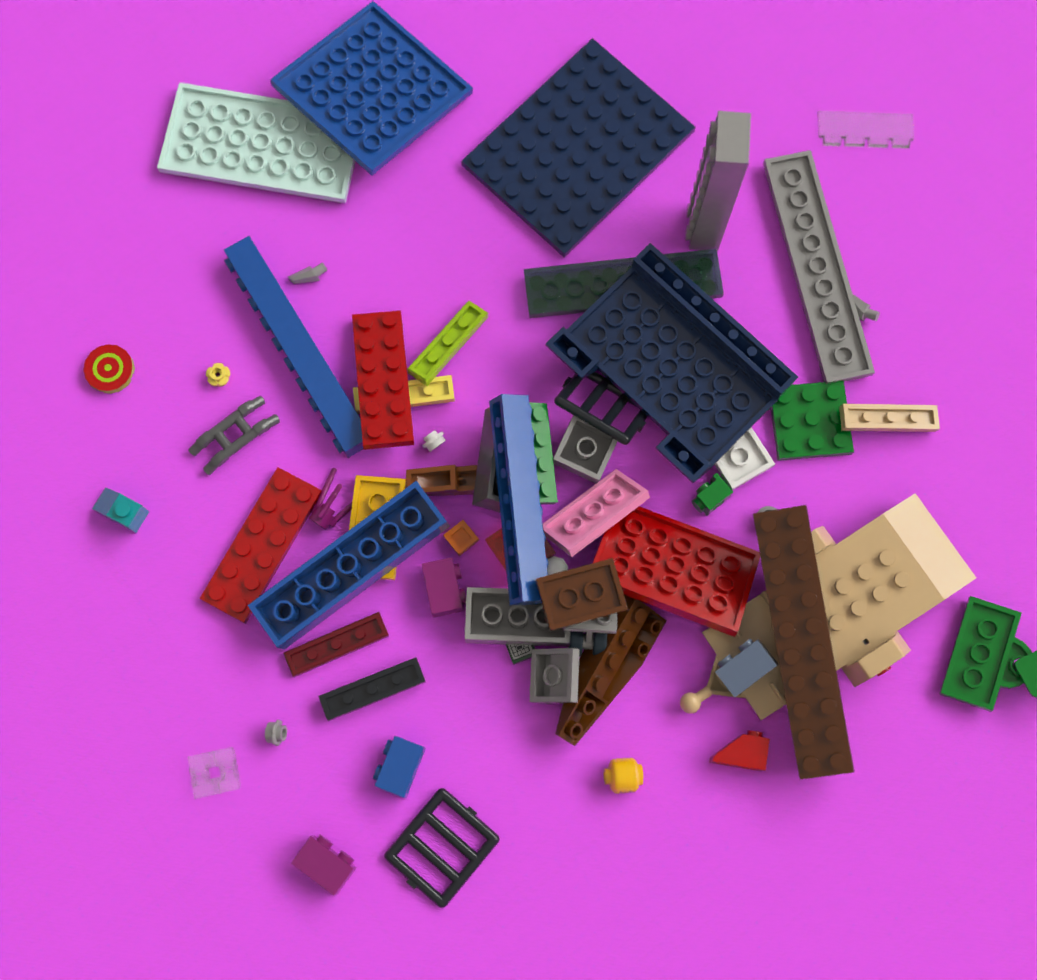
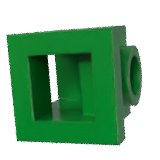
(711, 495)

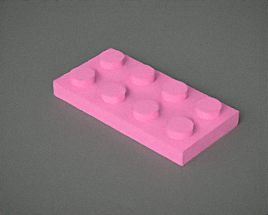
(594, 512)

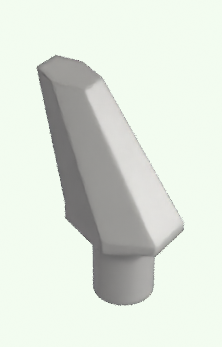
(308, 274)
(864, 310)

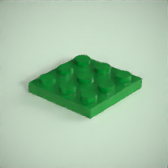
(810, 423)

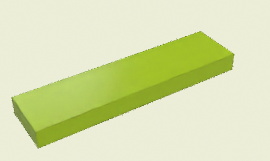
(447, 343)

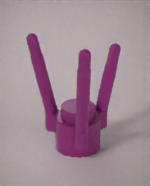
(322, 513)

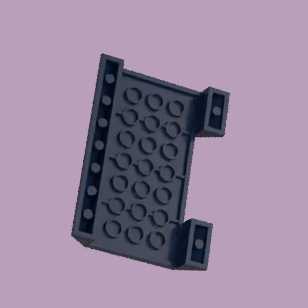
(676, 361)

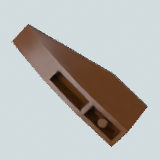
(608, 672)

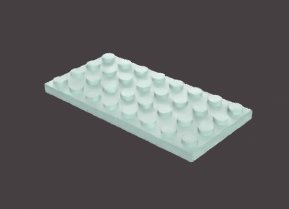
(252, 144)

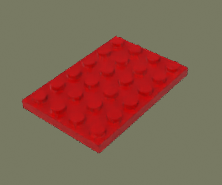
(681, 568)

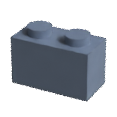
(746, 667)

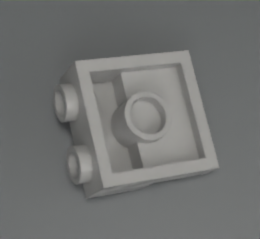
(554, 676)

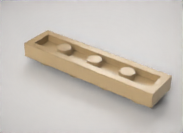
(889, 417)

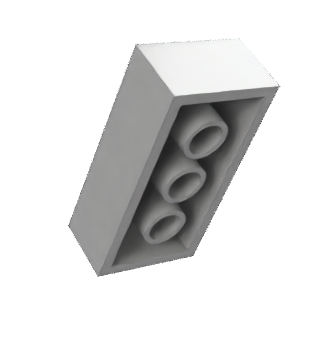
(495, 621)

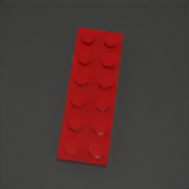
(382, 380)
(261, 544)

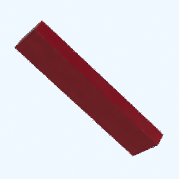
(336, 644)

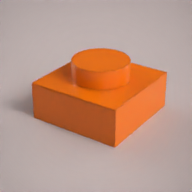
(461, 537)

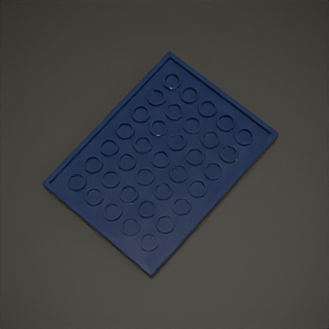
(578, 147)

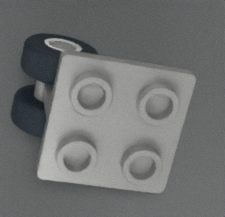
(595, 641)

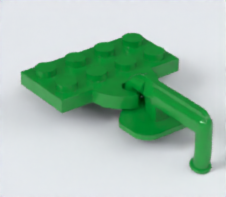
(985, 656)

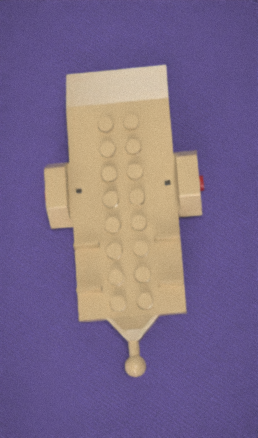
(869, 591)

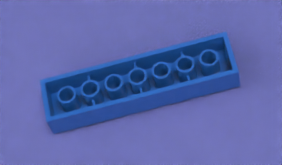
(348, 566)

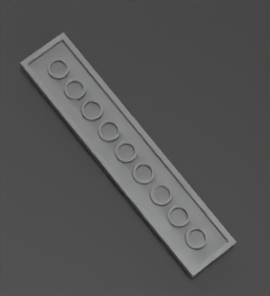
(818, 268)

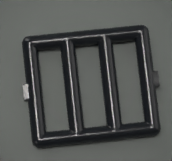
(583, 411)
(475, 858)

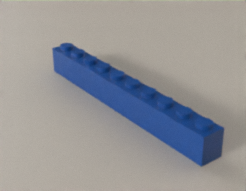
(297, 344)

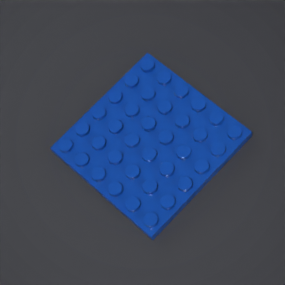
(371, 87)

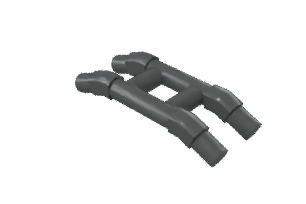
(228, 447)

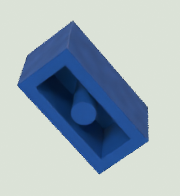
(399, 766)

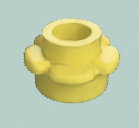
(220, 380)

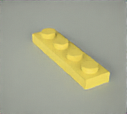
(438, 391)

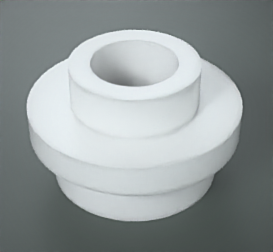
(433, 440)

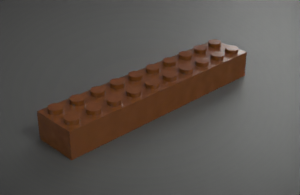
(803, 643)

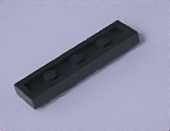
(372, 689)

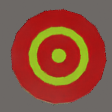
(109, 368)

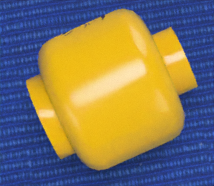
(623, 775)

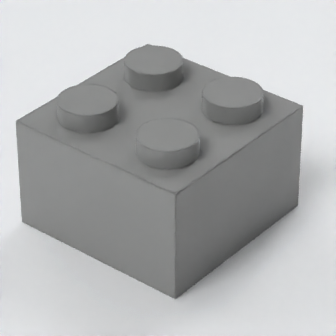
(584, 450)

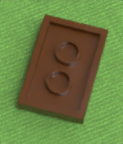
(581, 594)

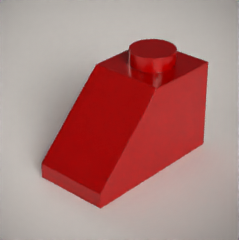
(744, 752)

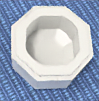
(556, 565)

